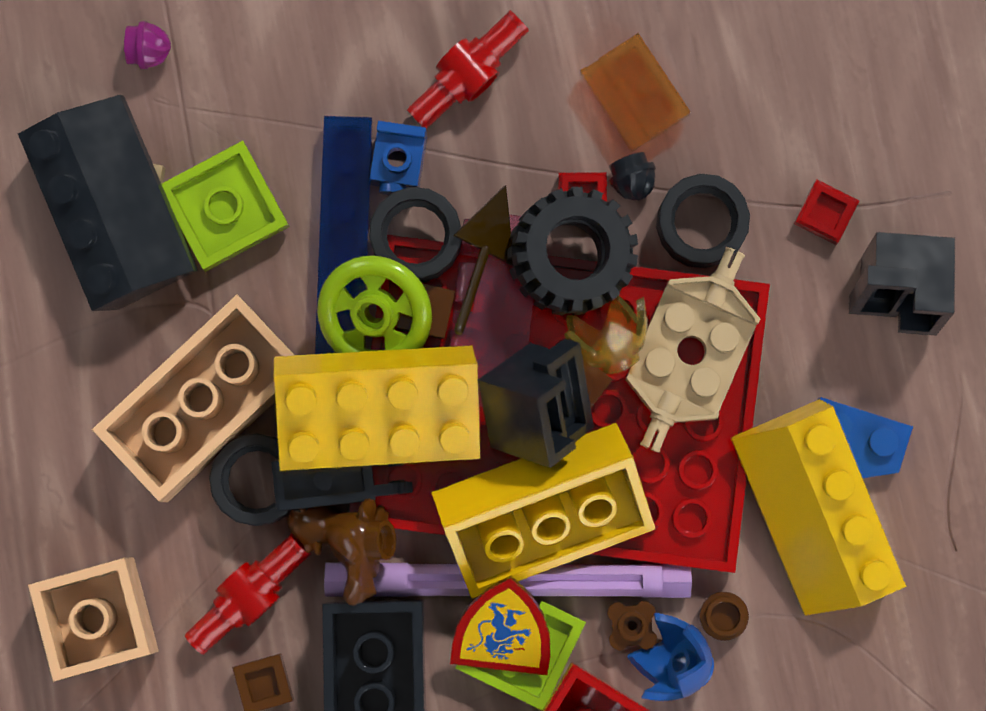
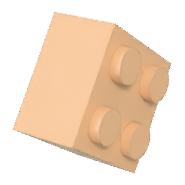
(93, 618)

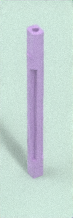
(643, 580)

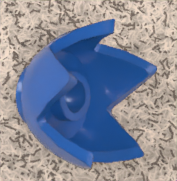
(677, 663)

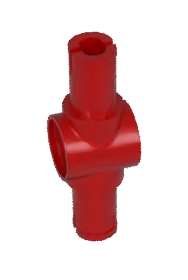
(467, 70)
(247, 594)

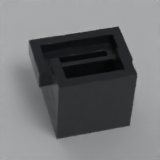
(908, 280)
(537, 402)

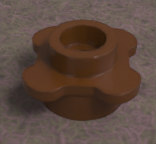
(622, 615)

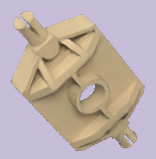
(721, 321)

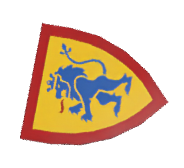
(503, 631)

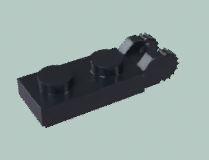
(330, 486)

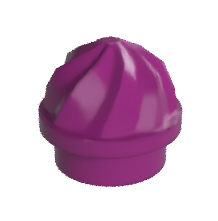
(146, 45)

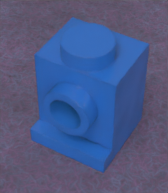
(403, 138)

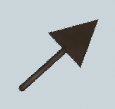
(490, 232)

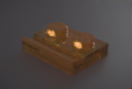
(635, 92)

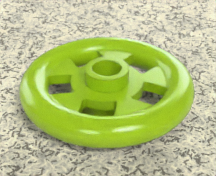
(373, 271)

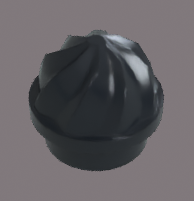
(633, 176)

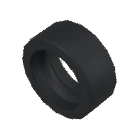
(694, 185)
(426, 199)
(220, 484)

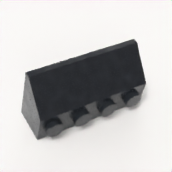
(107, 203)

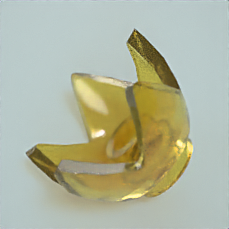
(618, 342)

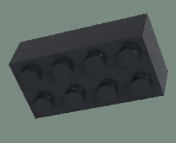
(374, 656)

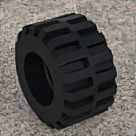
(605, 228)

